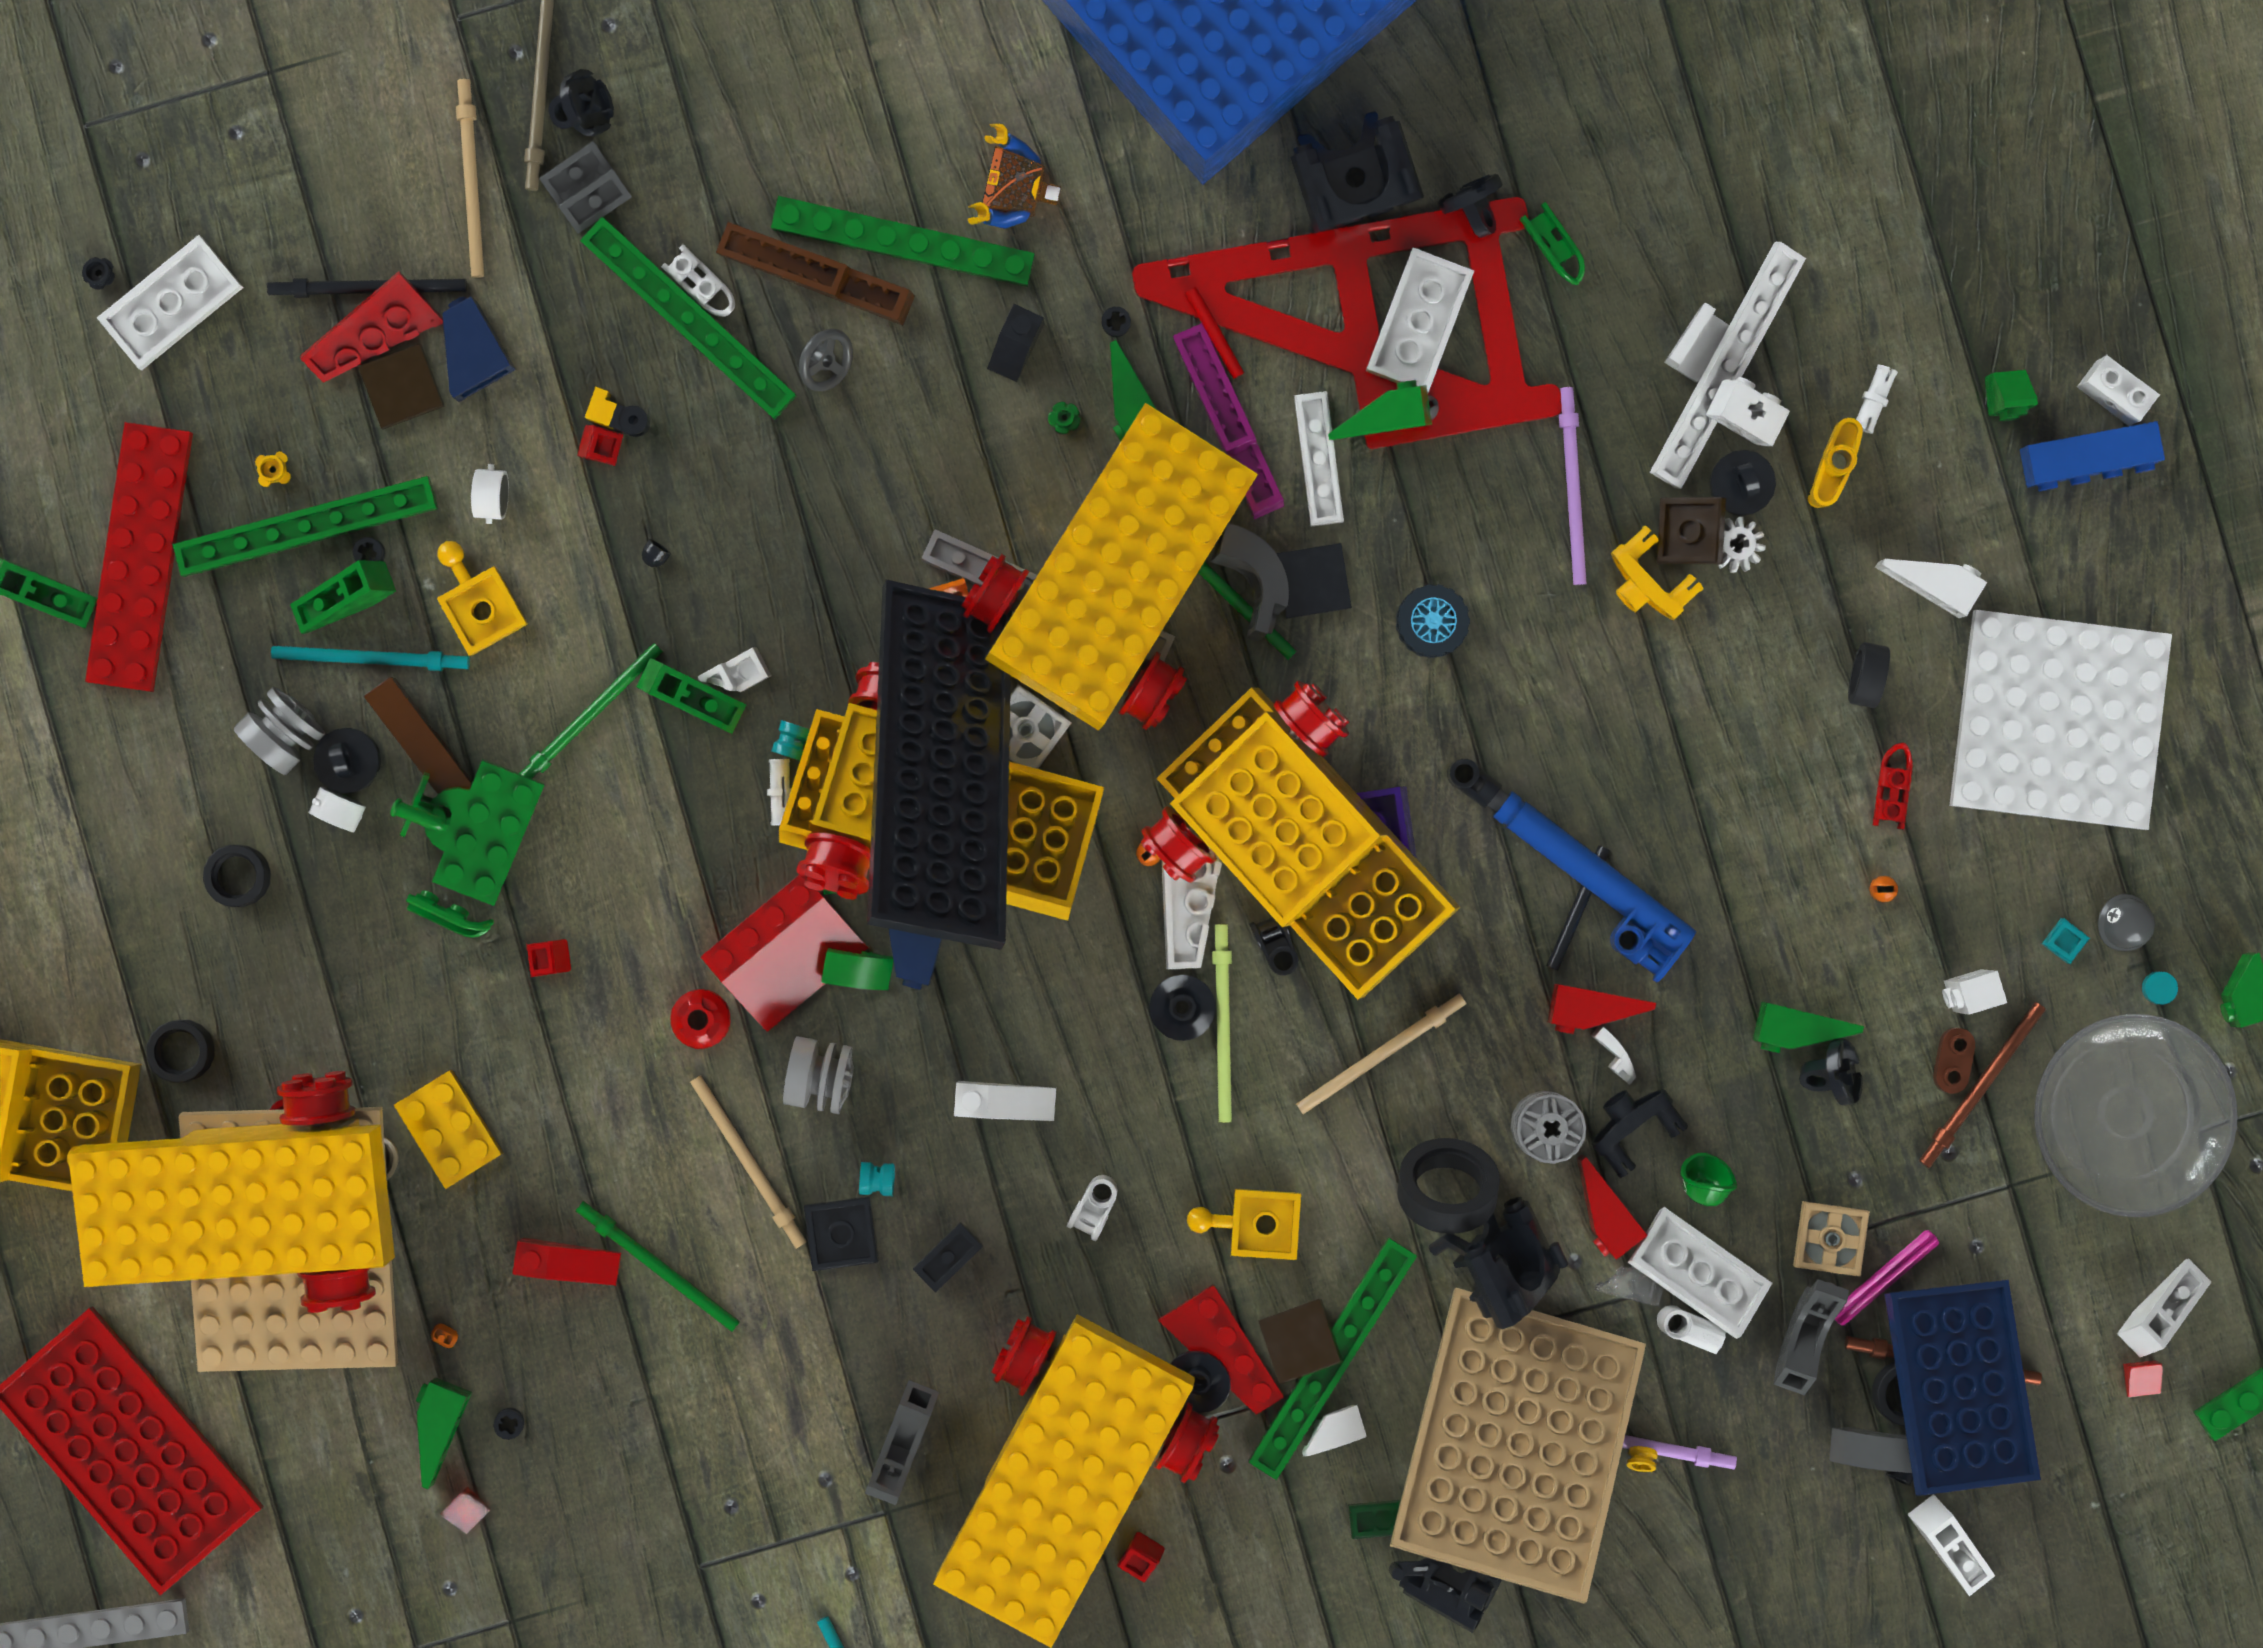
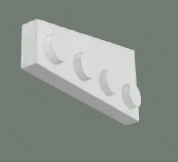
(1187, 915)

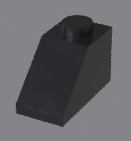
(1015, 342)

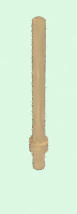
(466, 115)
(1434, 1018)
(783, 1216)

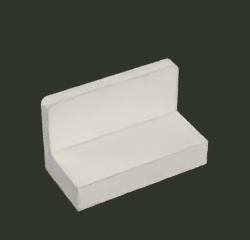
(1697, 343)

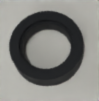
(1444, 1216)

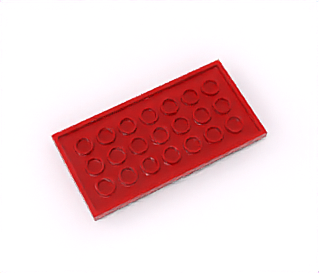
(126, 1450)

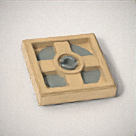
(1831, 1238)

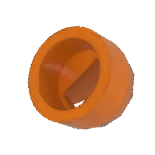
(1152, 860)
(1883, 881)

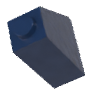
(472, 349)
(914, 957)

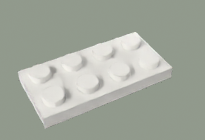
(170, 302)
(1420, 319)
(1700, 1273)

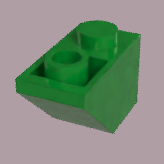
(2009, 394)

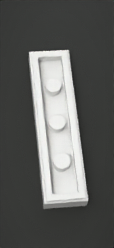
(1318, 459)

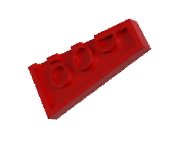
(380, 322)
(1210, 1327)

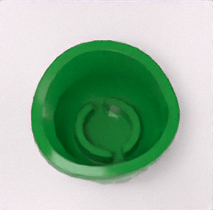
(1707, 1179)

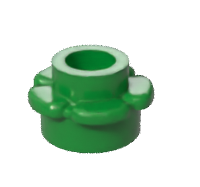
(1071, 423)

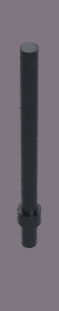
(304, 288)

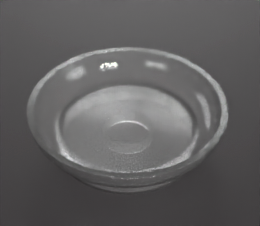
(2135, 1115)

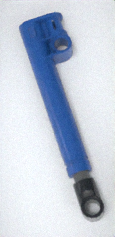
(1654, 926)

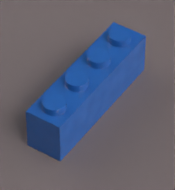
(2092, 455)

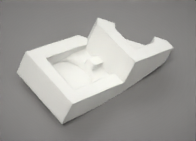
(738, 672)
(1621, 1064)
(1335, 1430)

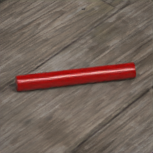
(1214, 332)

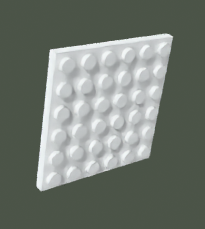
(2060, 719)

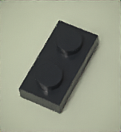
(948, 1257)

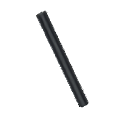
(1572, 920)

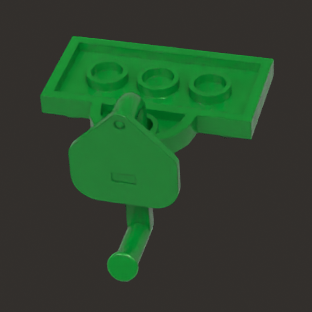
(479, 832)

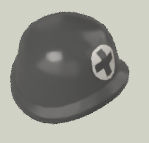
(2125, 923)

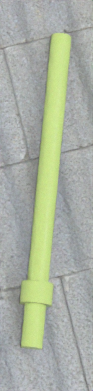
(1222, 958)

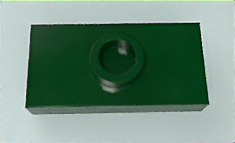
(1373, 1519)

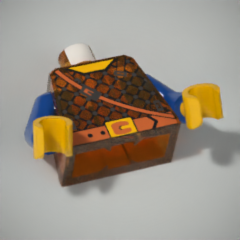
(1013, 183)

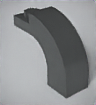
(1263, 570)
(1806, 1335)
(902, 1442)
(1870, 1449)

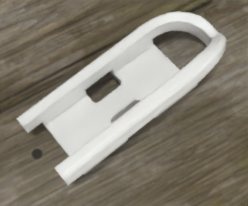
(705, 288)

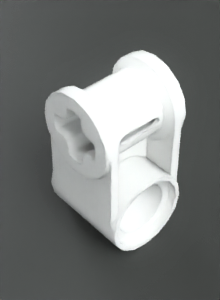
(1093, 1209)

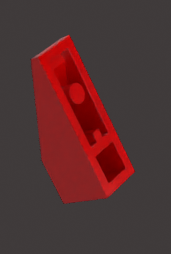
(1587, 1008)
(1608, 1217)
(566, 1262)

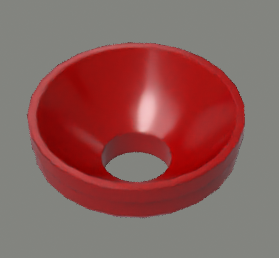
(716, 1011)

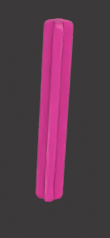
(1887, 1275)

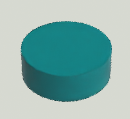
(2159, 987)

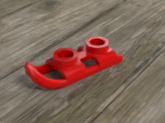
(1894, 779)

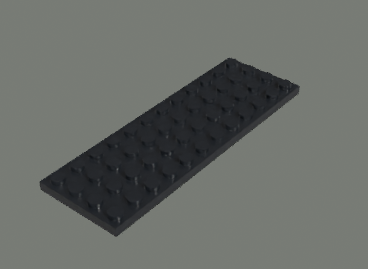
(939, 772)

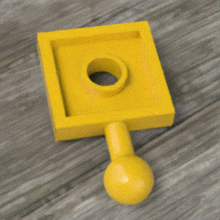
(461, 601)
(1248, 1207)

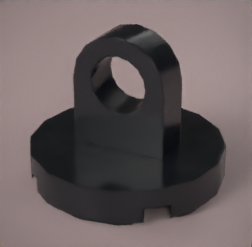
(584, 103)
(1474, 203)
(1744, 481)
(347, 760)
(1836, 1073)

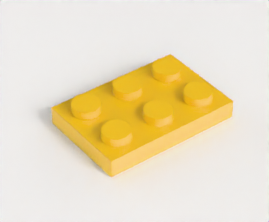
(448, 1129)

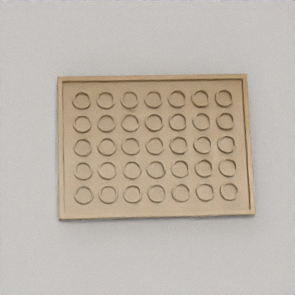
(260, 1318)
(1519, 1448)

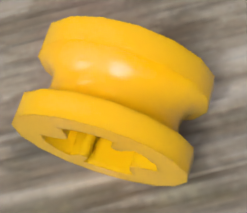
(1642, 1459)

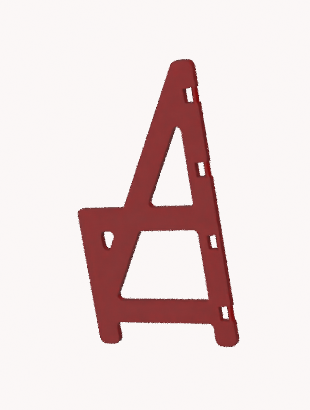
(1462, 403)

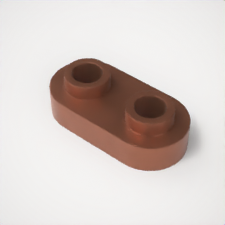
(1950, 1060)

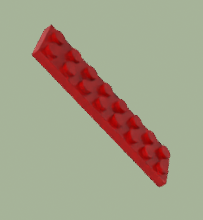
(139, 557)

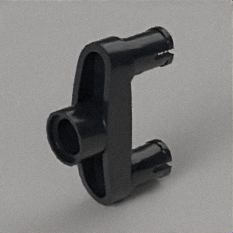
(1626, 1117)

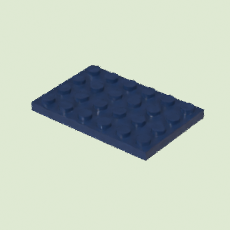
(1962, 1387)

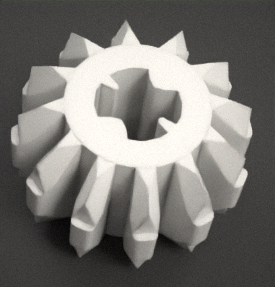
(1745, 554)

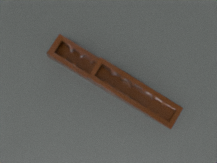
(816, 273)
(417, 736)

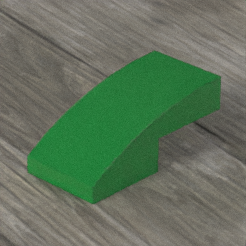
(857, 970)

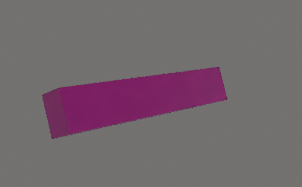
(1227, 417)

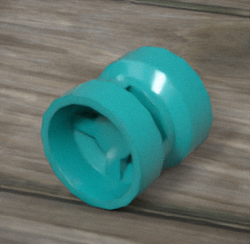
(791, 740)
(877, 1179)

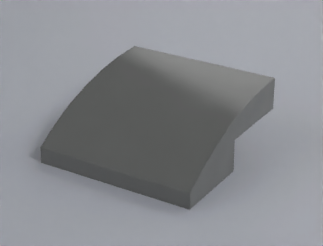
(585, 187)

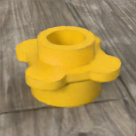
(264, 464)

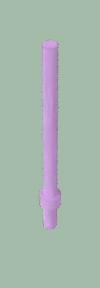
(1569, 421)
(1700, 1456)

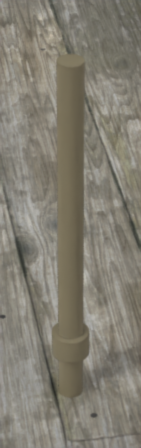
(534, 154)

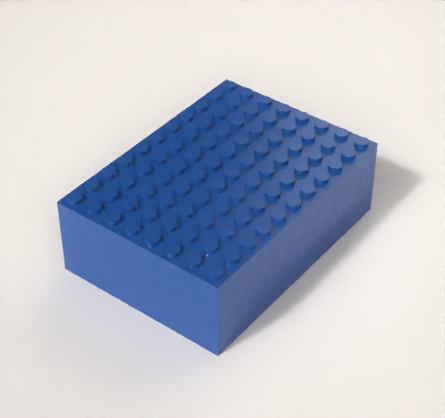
(1220, 69)

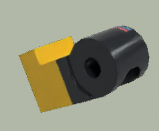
(626, 420)

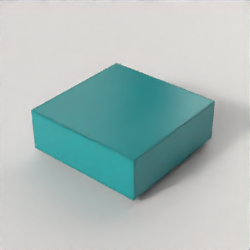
(2065, 940)

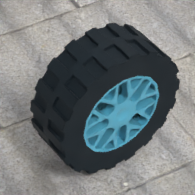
(1432, 621)

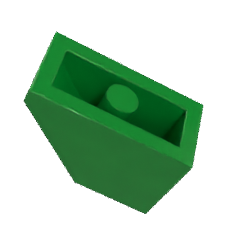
(2244, 992)

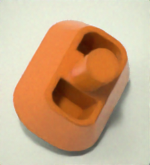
(444, 1335)

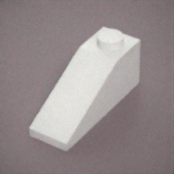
(1945, 585)
(1004, 1101)
(2164, 1310)
(1951, 1544)

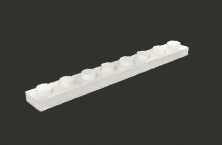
(1728, 362)

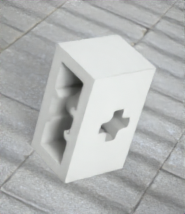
(2118, 390)
(1748, 412)
(1974, 992)

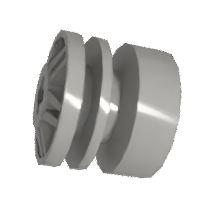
(279, 730)
(818, 1075)
(1529, 1130)

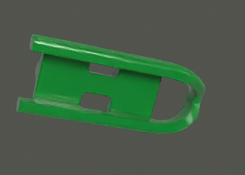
(1558, 250)
(452, 918)

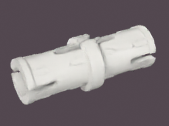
(1875, 397)
(779, 788)

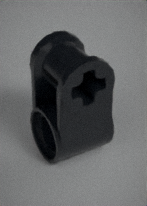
(1274, 942)

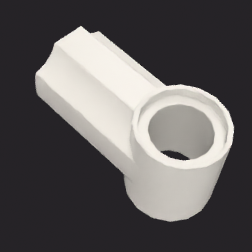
(1692, 1330)

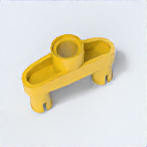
(1829, 479)
(1641, 587)

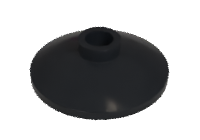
(1185, 1025)
(1213, 1390)

